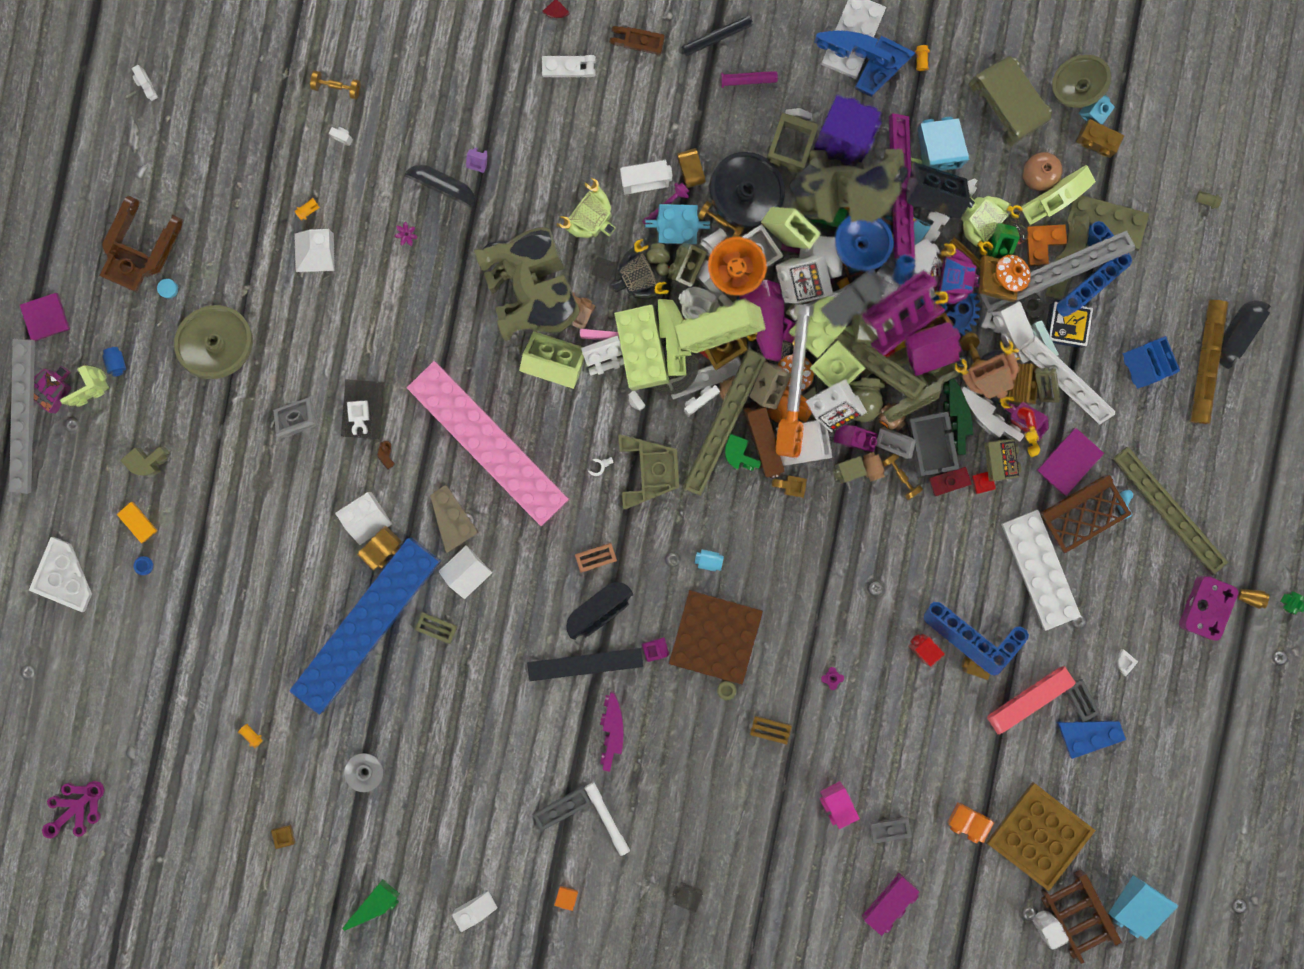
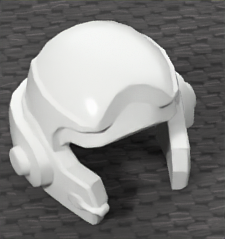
(697, 301)

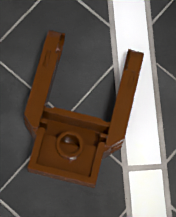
(126, 265)

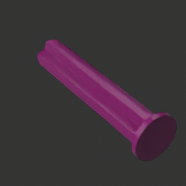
(748, 78)

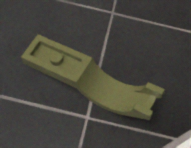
(1076, 242)

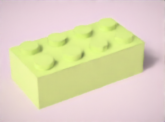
(720, 326)
(642, 347)

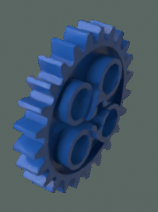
(959, 320)

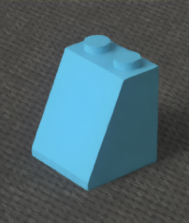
(942, 144)
(1141, 908)

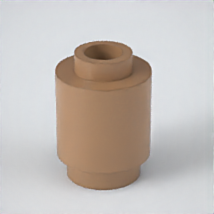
(873, 466)

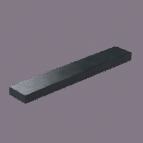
(585, 664)

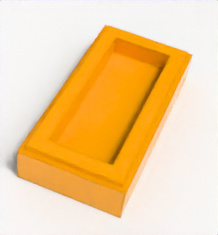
(137, 522)

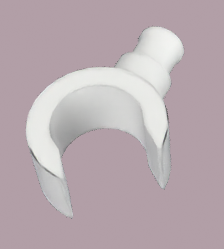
(604, 463)

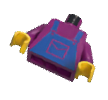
(956, 276)

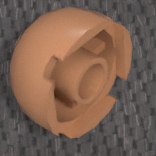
(1039, 178)

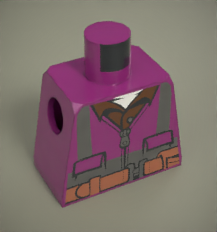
(51, 388)

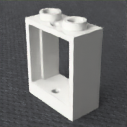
(645, 177)

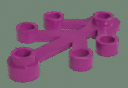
(76, 806)

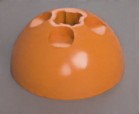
(742, 256)

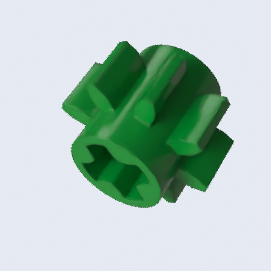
(1293, 603)

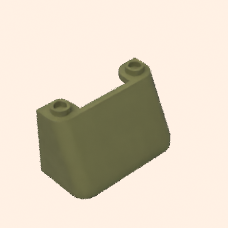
(1012, 98)

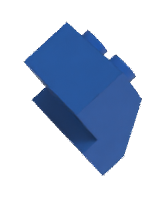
(1151, 362)

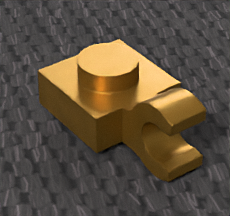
(793, 486)

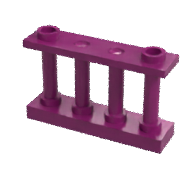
(894, 303)

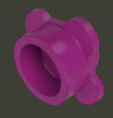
(832, 673)

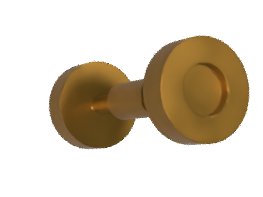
(316, 81)
(705, 210)
(970, 342)
(902, 476)

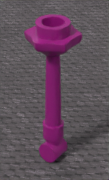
(680, 190)

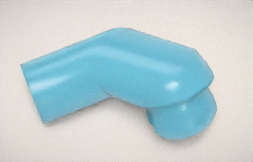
(1126, 495)

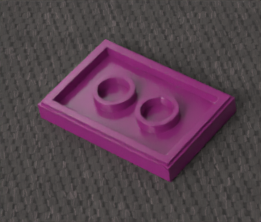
(1070, 461)

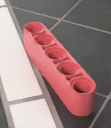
(1031, 700)

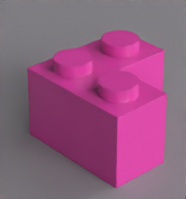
(839, 804)

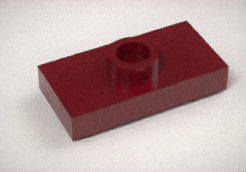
(950, 481)

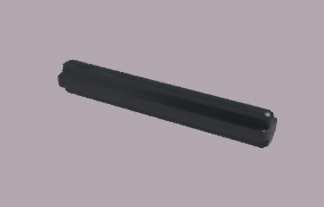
(717, 35)

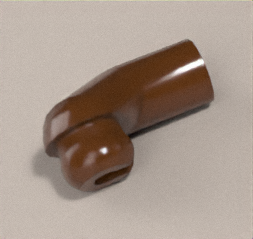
(384, 454)

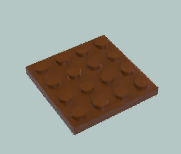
(715, 637)

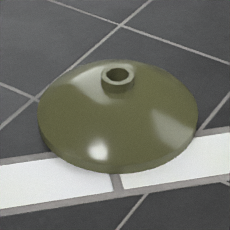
(1081, 72)

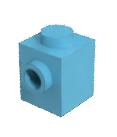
(1098, 111)

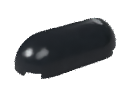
(442, 183)
(1242, 331)
(598, 610)

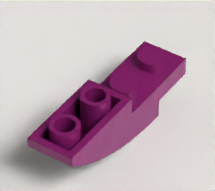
(612, 723)

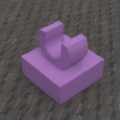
(476, 160)

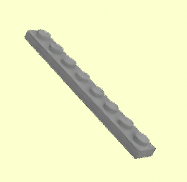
(1068, 267)
(22, 415)

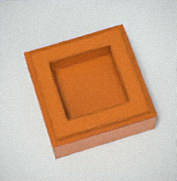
(566, 898)

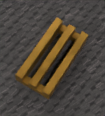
(786, 734)

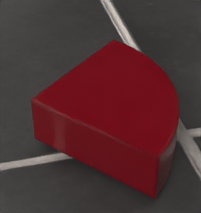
(555, 10)

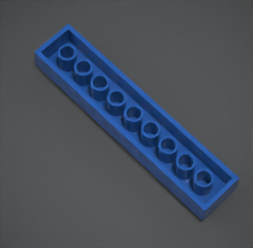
(365, 625)

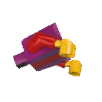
(1031, 422)

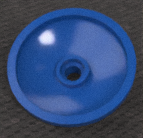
(875, 238)

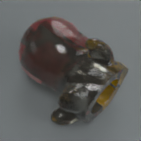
(1023, 232)

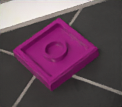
(45, 317)

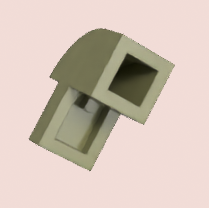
(143, 465)

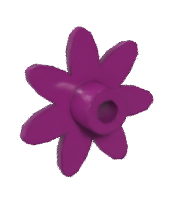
(405, 234)

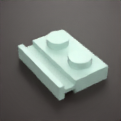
(1041, 333)

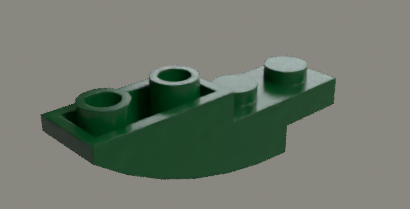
(958, 408)

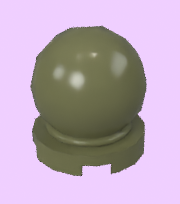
(869, 394)

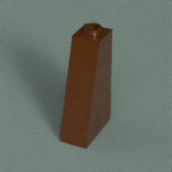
(763, 439)

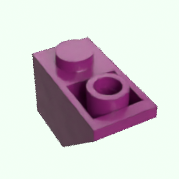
(856, 438)

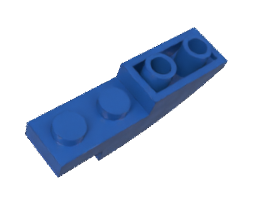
(846, 41)

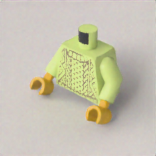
(590, 215)
(982, 218)

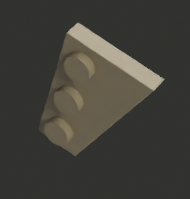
(452, 519)

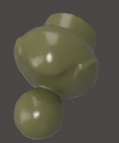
(660, 257)

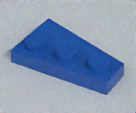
(1090, 736)

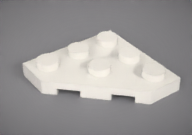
(61, 576)

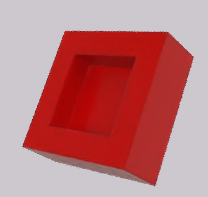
(982, 483)

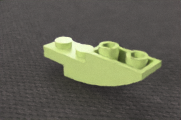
(1059, 196)
(668, 318)

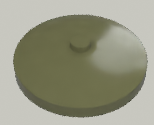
(213, 342)

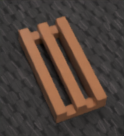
(580, 562)

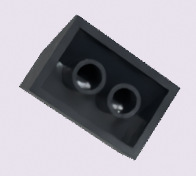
(938, 191)

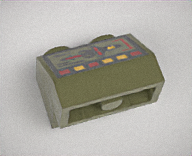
(1002, 460)

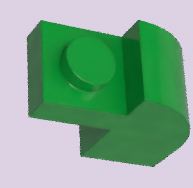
(734, 453)

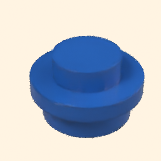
(143, 565)

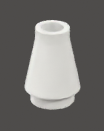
(710, 242)

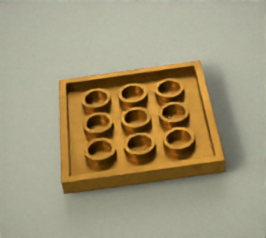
(1040, 836)

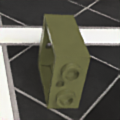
(799, 125)

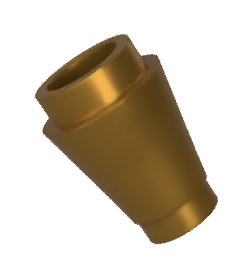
(1254, 598)

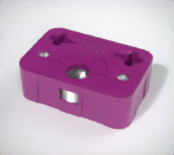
(1214, 609)

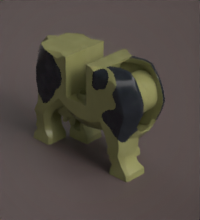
(866, 192)
(524, 260)

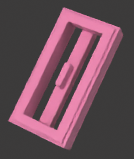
(596, 334)

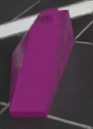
(770, 300)

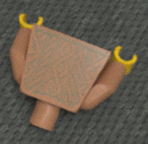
(992, 376)

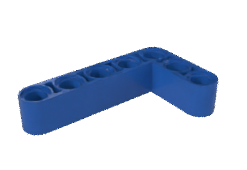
(1099, 278)
(975, 641)

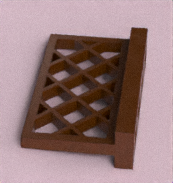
(1077, 498)

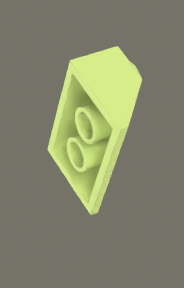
(552, 360)

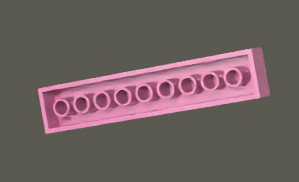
(488, 443)

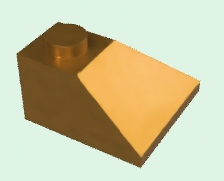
(726, 352)

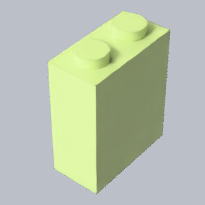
(790, 227)

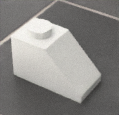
(474, 911)

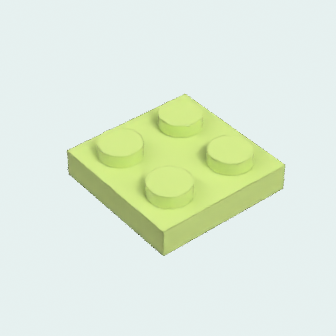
(837, 365)

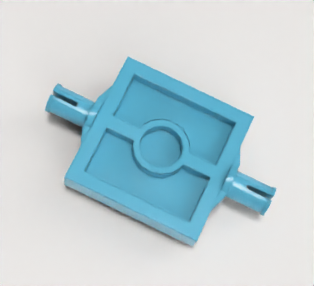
(677, 224)

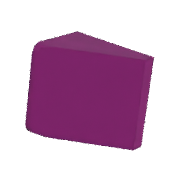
(655, 649)

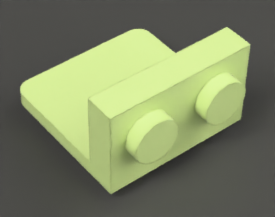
(95, 387)

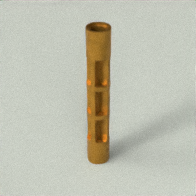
(1209, 361)

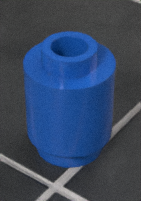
(903, 269)
(114, 361)

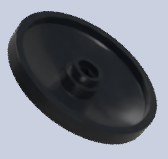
(746, 188)

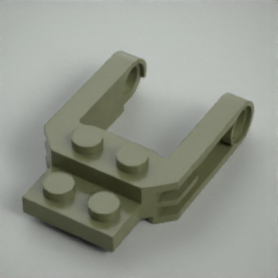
(931, 391)

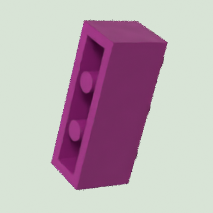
(890, 904)

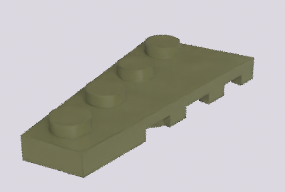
(1114, 216)

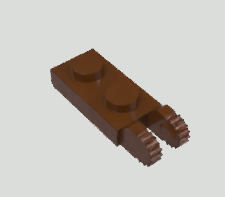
(638, 40)

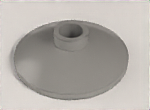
(355, 777)

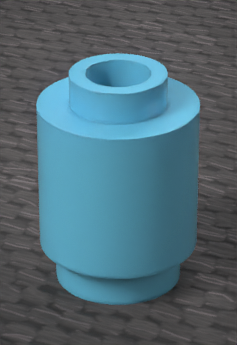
(709, 560)

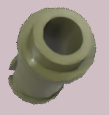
(1208, 199)

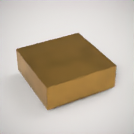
(283, 836)

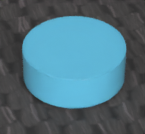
(167, 288)

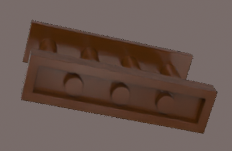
(1099, 917)

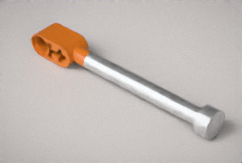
(790, 429)

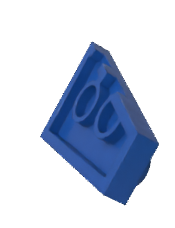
(876, 76)

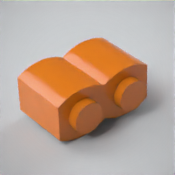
(970, 822)

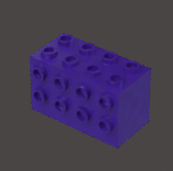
(848, 131)

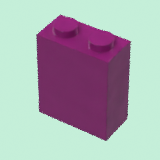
(933, 348)

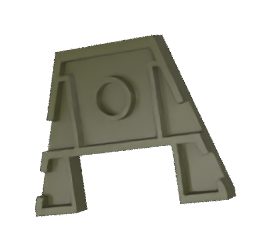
(658, 470)

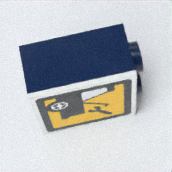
(1069, 330)

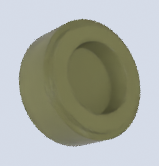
(726, 690)

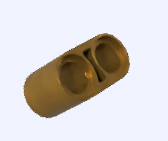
(691, 168)

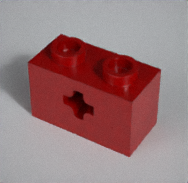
(926, 649)

